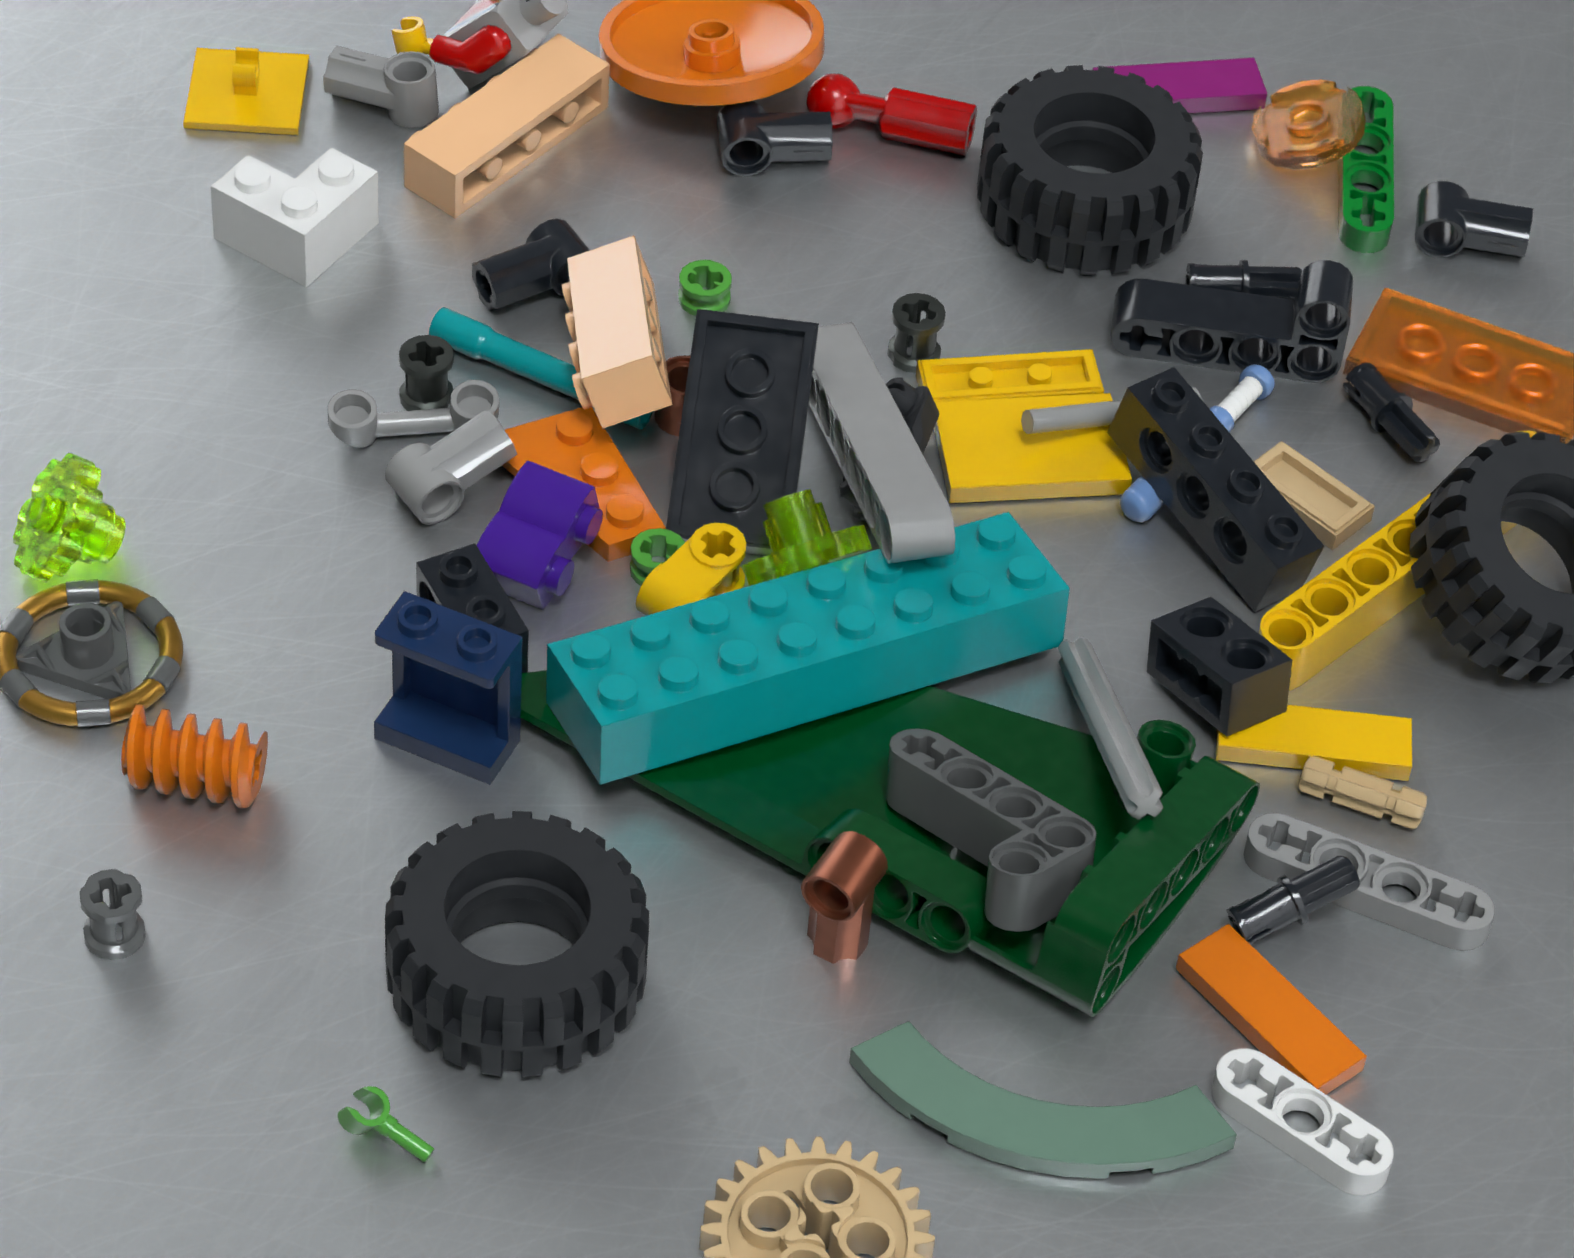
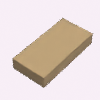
(1316, 496)

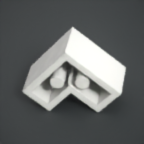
(297, 222)

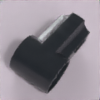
(756, 138)
(1453, 221)
(529, 267)

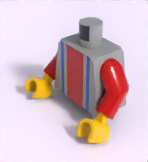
(485, 37)

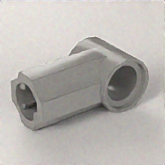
(400, 84)
(435, 476)

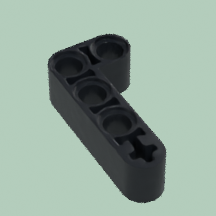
(1238, 329)

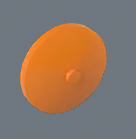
(711, 48)

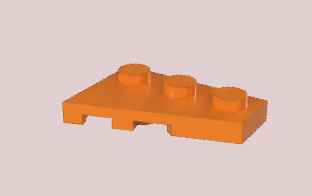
(583, 450)

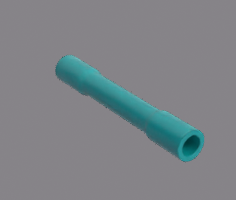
(483, 343)

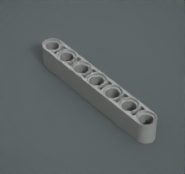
(877, 450)

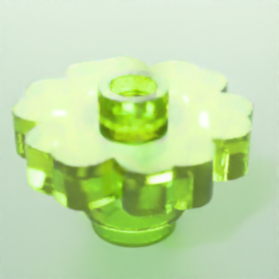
(66, 521)
(802, 539)

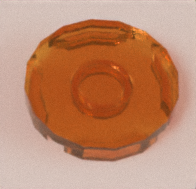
(1309, 125)

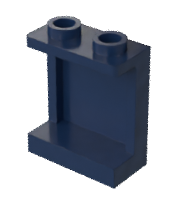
(451, 688)

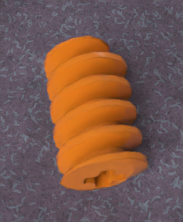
(193, 758)

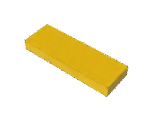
(1011, 375)
(1350, 739)

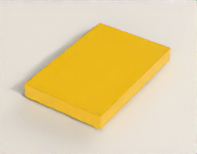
(994, 460)

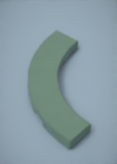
(1035, 1132)

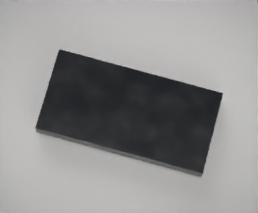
(741, 422)

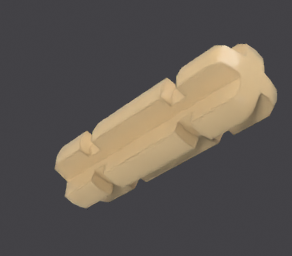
(1362, 792)

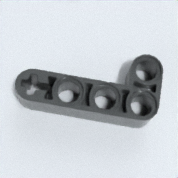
(1019, 834)

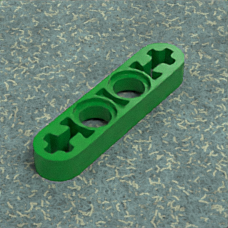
(1369, 169)

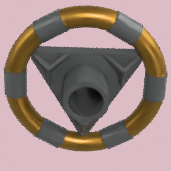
(87, 652)

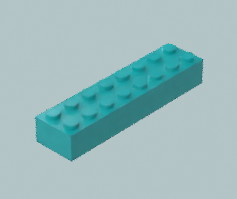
(801, 648)

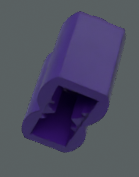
(539, 532)

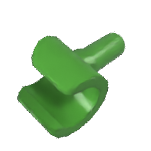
(382, 1122)

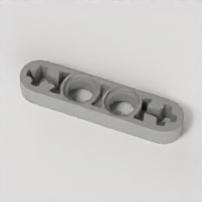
(1375, 871)

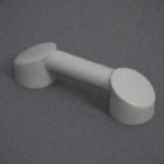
(357, 423)

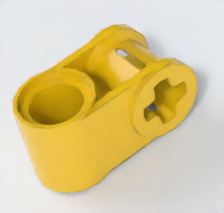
(697, 570)

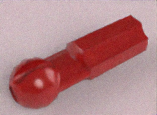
(900, 115)

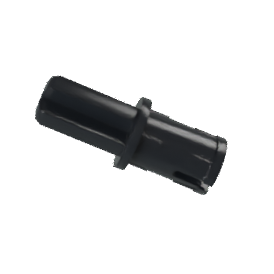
(1257, 280)
(1391, 411)
(1293, 899)

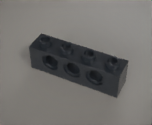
(1215, 489)

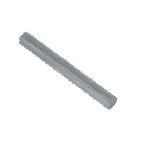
(1110, 728)

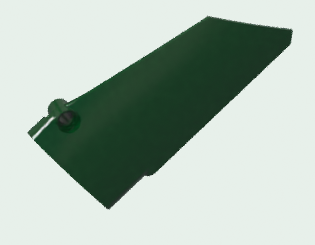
(830, 776)

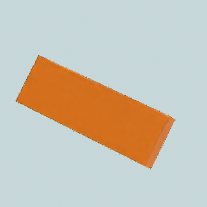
(1269, 1010)

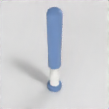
(1255, 383)

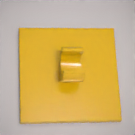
(246, 91)

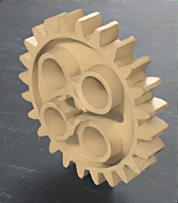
(868, 1219)

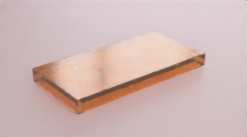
(1468, 366)

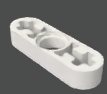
(1307, 1148)

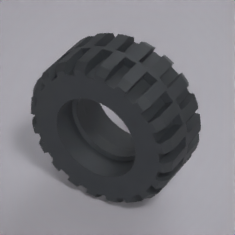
(1084, 216)
(1470, 572)
(516, 1012)

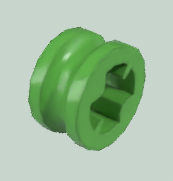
(709, 275)
(651, 544)

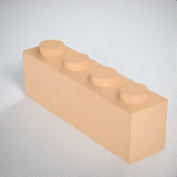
(506, 125)
(615, 333)

